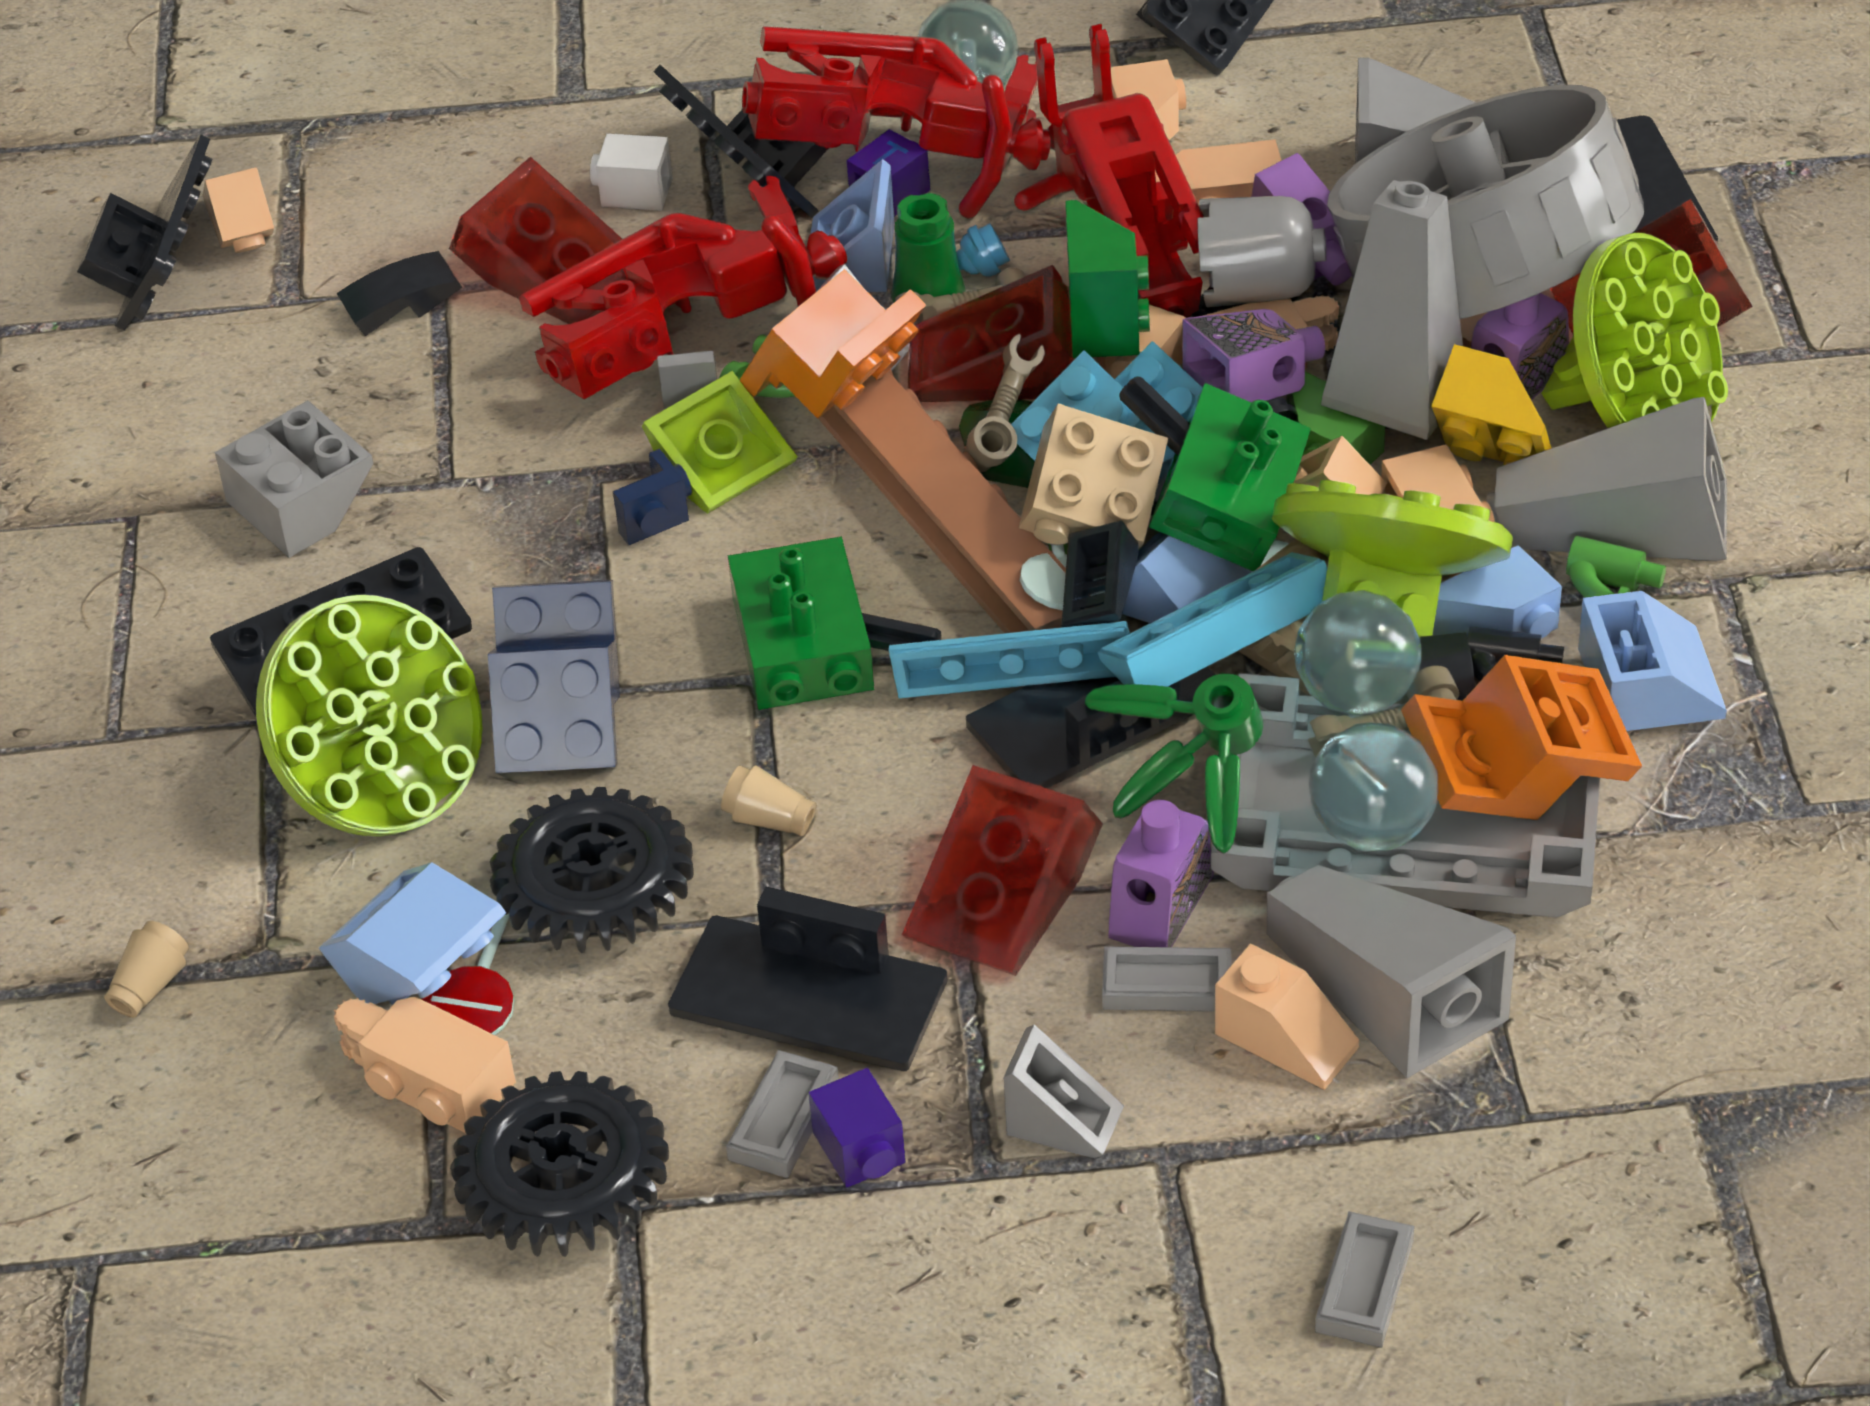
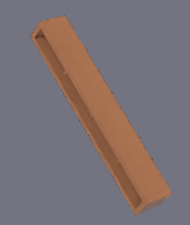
(944, 499)

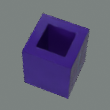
(907, 162)
(857, 1127)

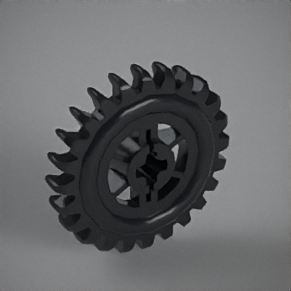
(586, 885)
(566, 1182)

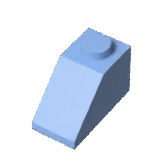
(1501, 596)

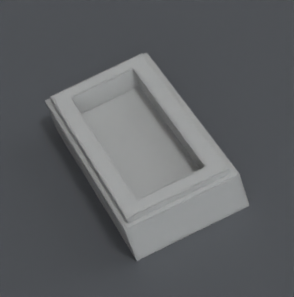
(1162, 978)
(779, 1115)
(1364, 1279)

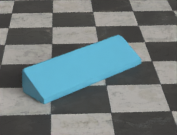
(1218, 623)
(1003, 660)

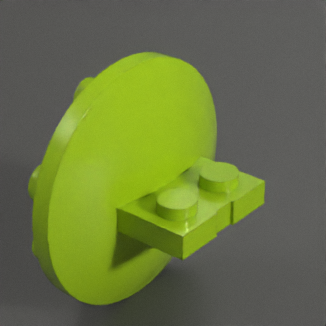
(1639, 334)
(1391, 542)
(369, 715)

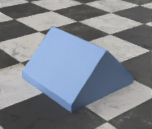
(864, 225)
(1174, 575)

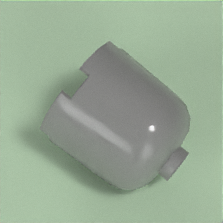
(1257, 249)

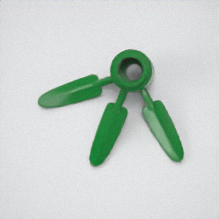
(1228, 724)

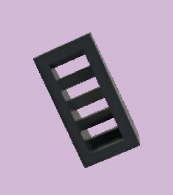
(1086, 551)

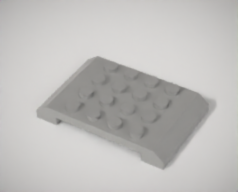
(1452, 862)

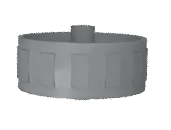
(1526, 185)

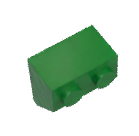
(1104, 284)

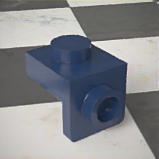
(654, 501)

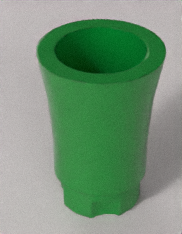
(925, 248)

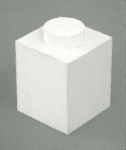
(632, 172)

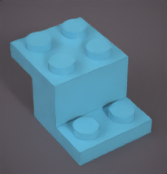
(1094, 391)

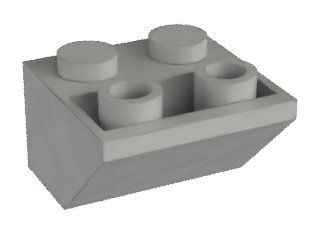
(294, 477)

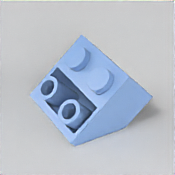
(1648, 661)
(411, 935)

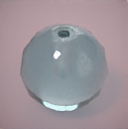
(976, 35)
(1357, 652)
(1373, 787)

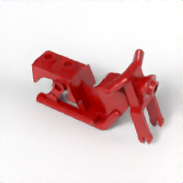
(898, 80)
(1110, 160)
(665, 267)

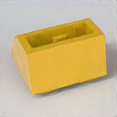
(1487, 409)

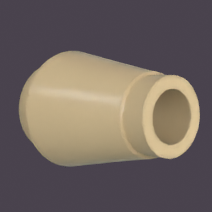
(766, 802)
(146, 967)

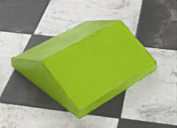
(719, 441)

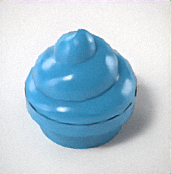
(981, 251)

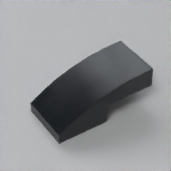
(413, 282)

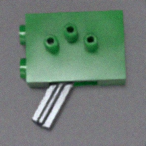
(1224, 469)
(807, 624)

